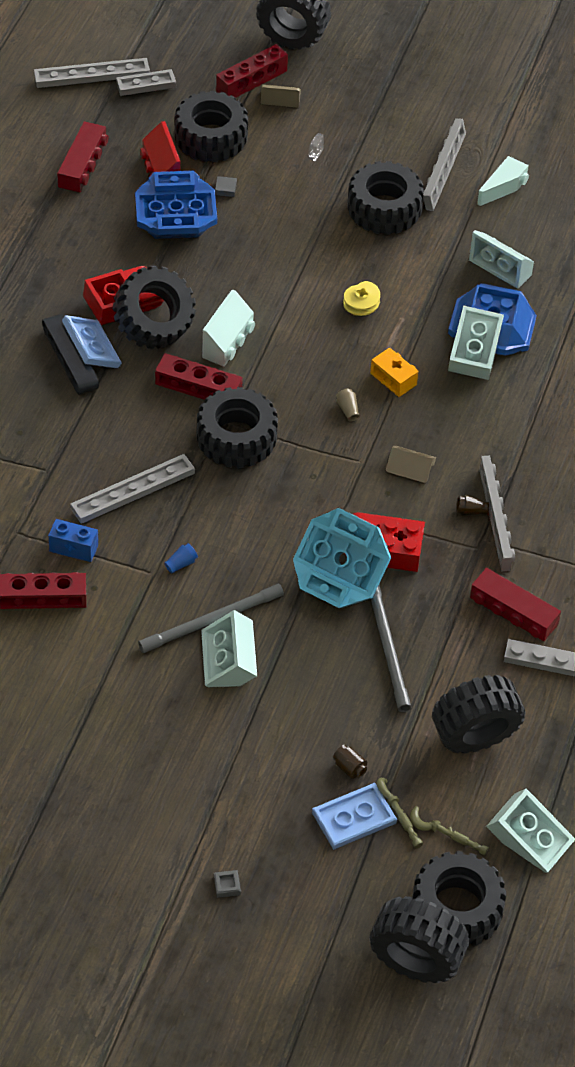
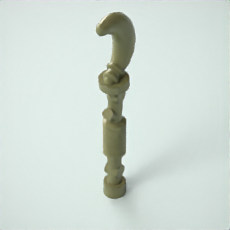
(404, 820)
(435, 825)

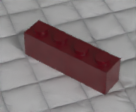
(82, 157)
(515, 604)

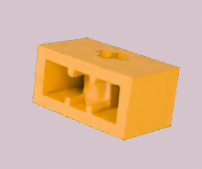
(394, 372)

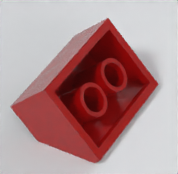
(159, 151)

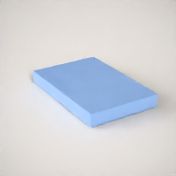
(91, 341)
(354, 816)

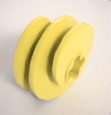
(362, 298)

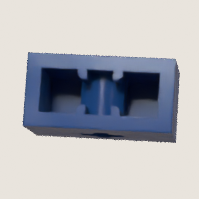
(73, 540)

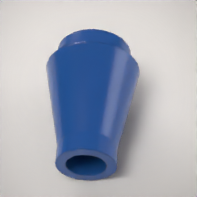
(181, 558)

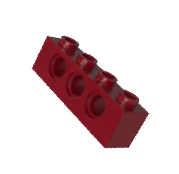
(252, 72)
(193, 378)
(43, 590)

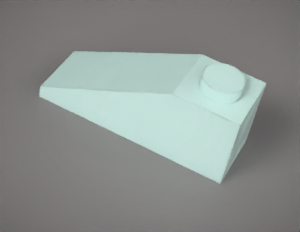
(504, 180)

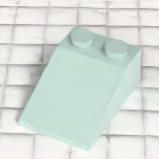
(475, 342)
(531, 830)

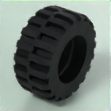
(290, 30)
(211, 109)
(379, 214)
(167, 287)
(231, 447)
(478, 714)
(470, 874)
(419, 939)

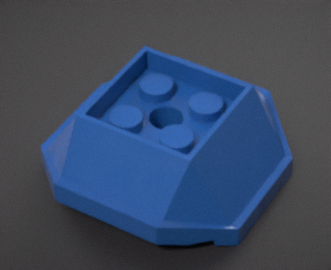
(175, 205)
(517, 320)

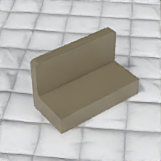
(280, 96)
(410, 464)

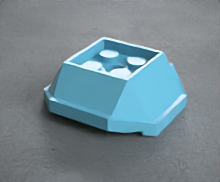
(319, 555)

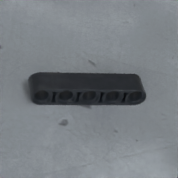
(80, 374)

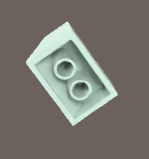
(500, 259)
(227, 329)
(229, 651)

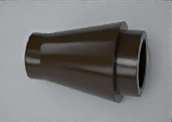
(471, 506)

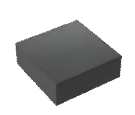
(226, 186)
(227, 883)

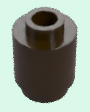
(350, 762)

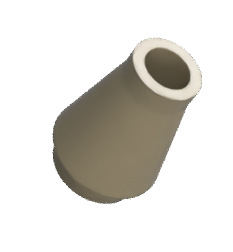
(348, 403)

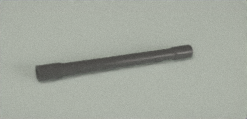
(157, 640)
(400, 692)

